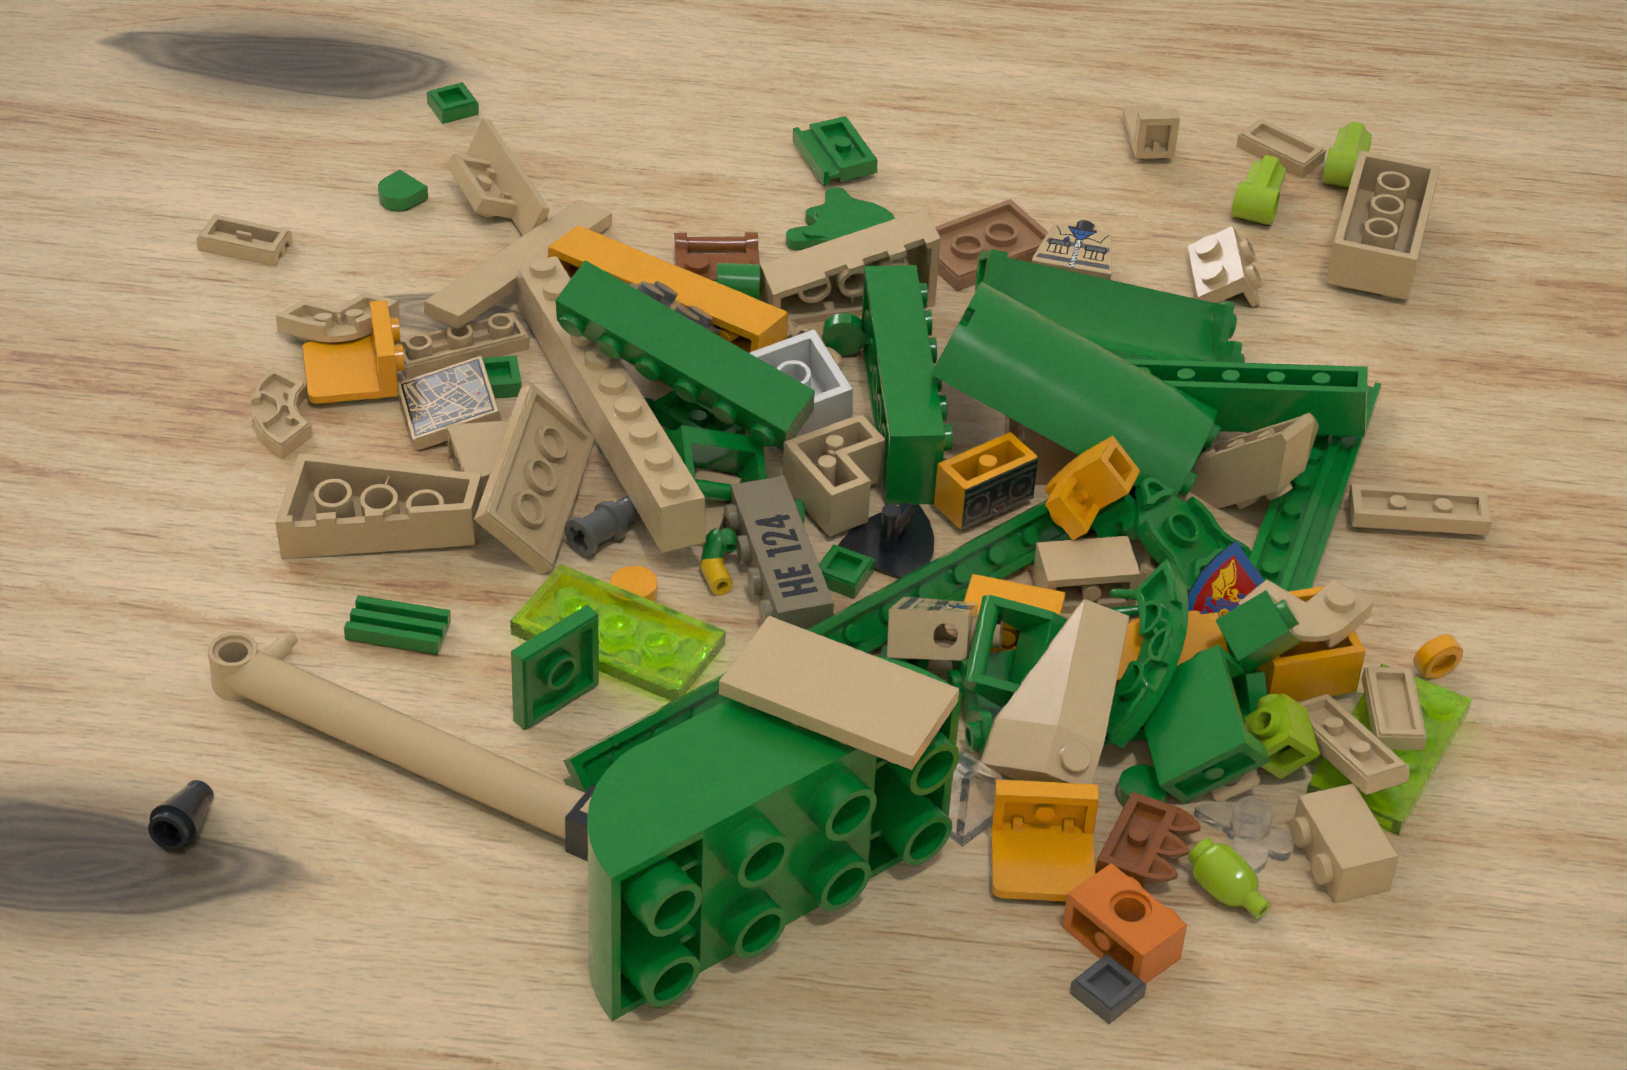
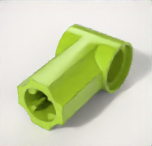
(1344, 154)
(1260, 193)

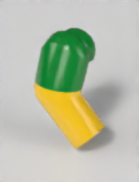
(712, 557)

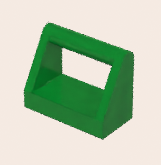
(722, 453)
(1036, 630)

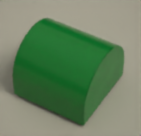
(740, 277)

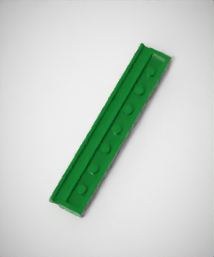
(1303, 519)

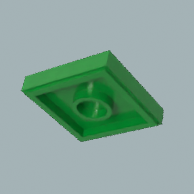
(555, 667)

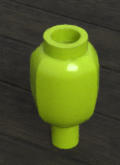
(1227, 876)

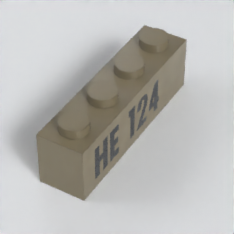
(777, 553)

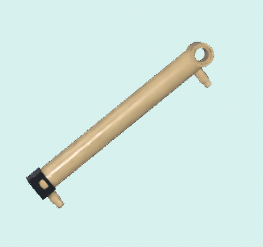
(245, 672)

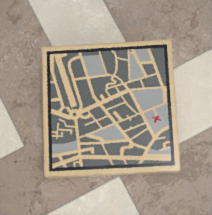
(446, 398)

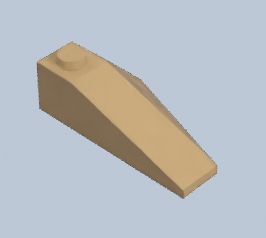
(1064, 704)

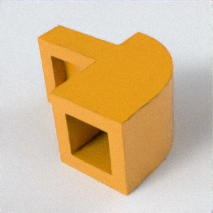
(1088, 485)

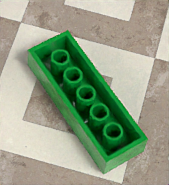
(900, 385)

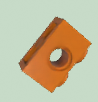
(1126, 922)

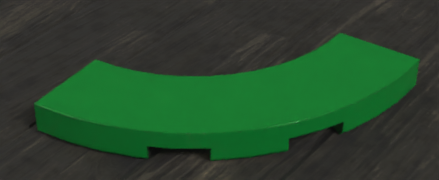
(1163, 626)

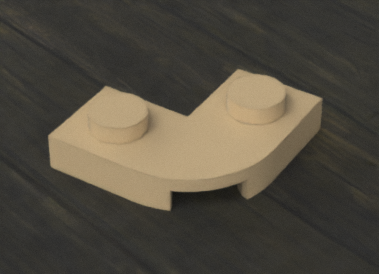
(330, 324)
(1327, 615)

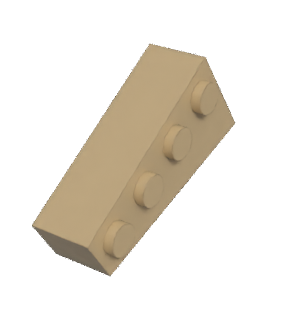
(831, 274)
(374, 507)

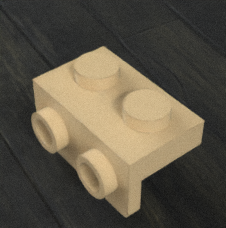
(1224, 267)

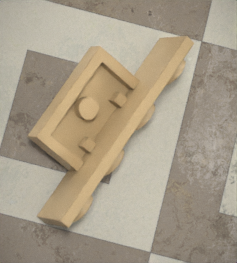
(497, 182)

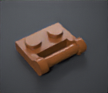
(743, 250)

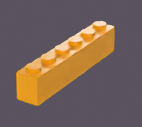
(739, 317)

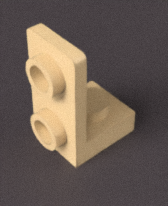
(1152, 131)

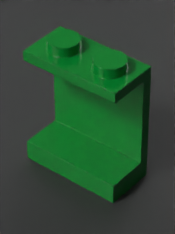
(1199, 729)

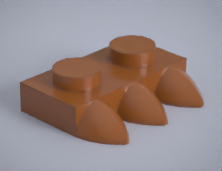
(1146, 837)

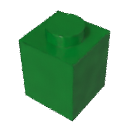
(1259, 630)

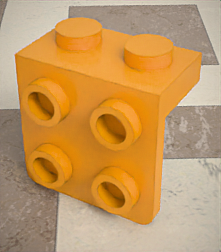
(359, 366)
(1042, 838)

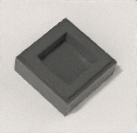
(1108, 989)

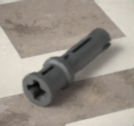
(607, 522)

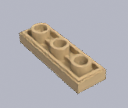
(487, 338)

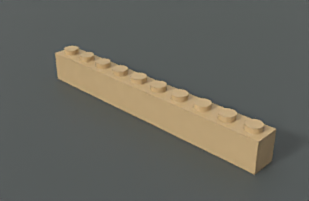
(615, 415)

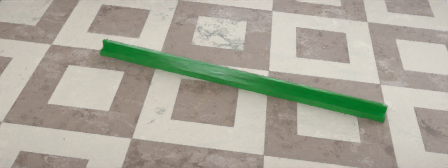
(858, 626)

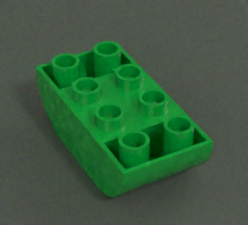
(736, 832)

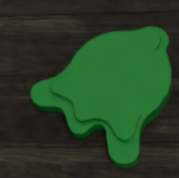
(835, 218)
(1178, 529)

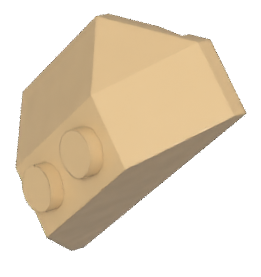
(1254, 463)

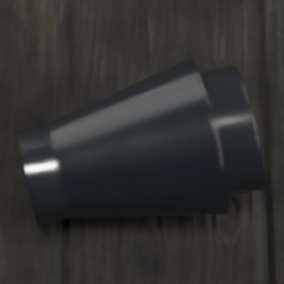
(179, 818)

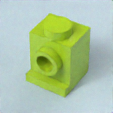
(1281, 723)

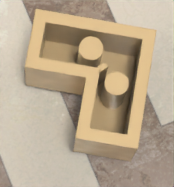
(835, 471)

